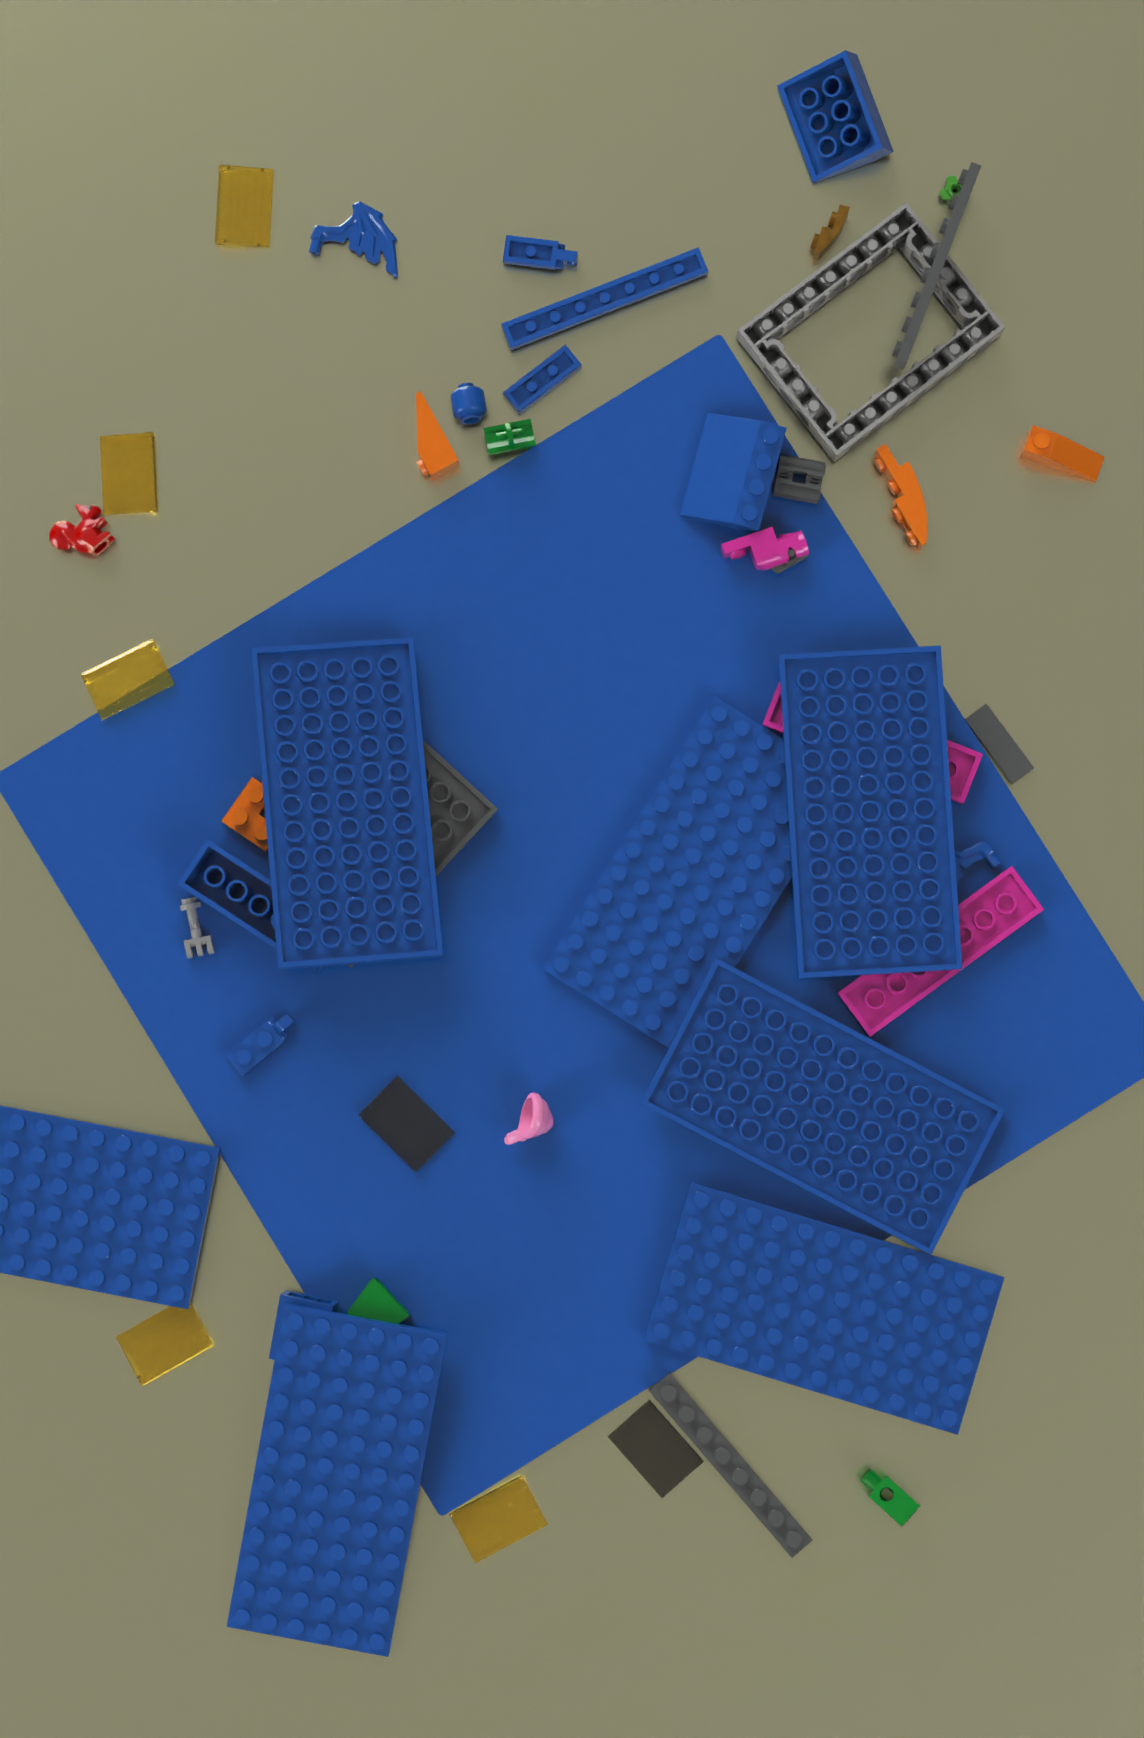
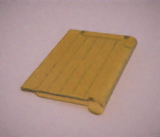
(243, 206)
(128, 473)
(127, 679)
(164, 1342)
(498, 1518)

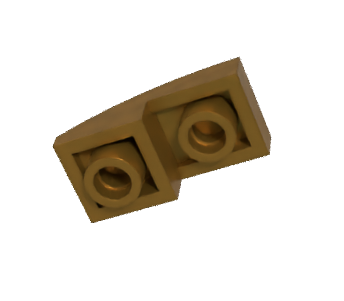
(827, 237)

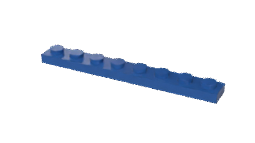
(604, 298)

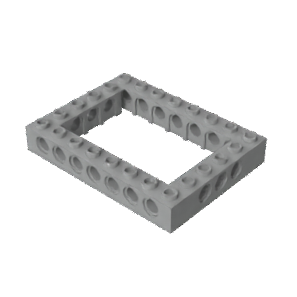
(911, 236)

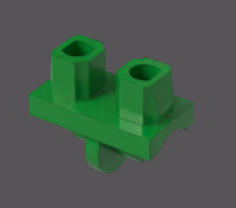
(509, 437)

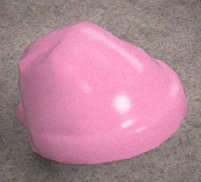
(533, 1121)

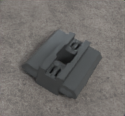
(796, 491)

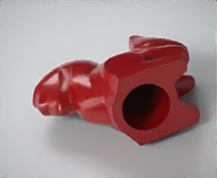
(86, 536)

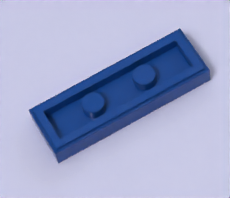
(542, 379)

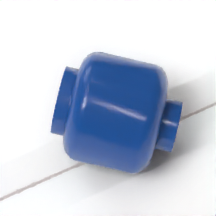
(468, 403)

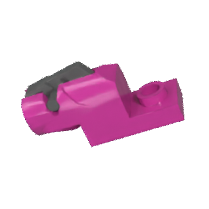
(768, 550)

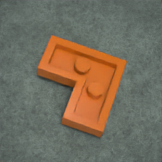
(245, 815)

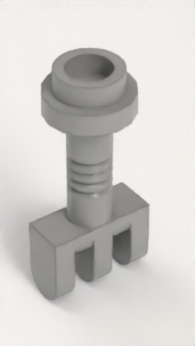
(191, 905)

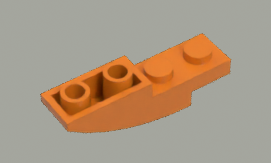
(910, 505)

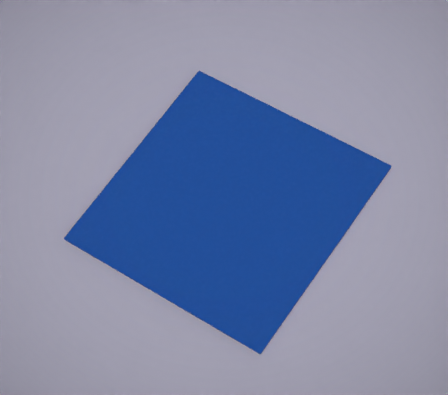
(559, 670)

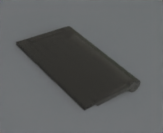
(406, 1124)
(655, 1448)

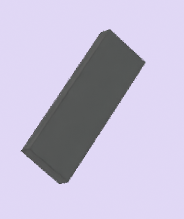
(999, 744)

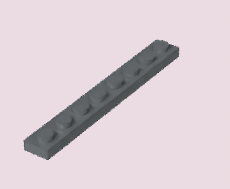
(939, 254)
(730, 1465)

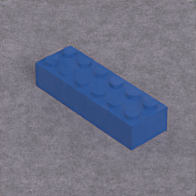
(233, 891)

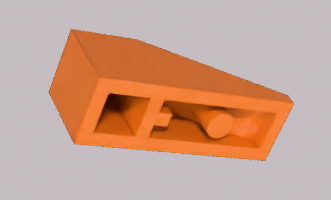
(433, 447)
(1061, 454)

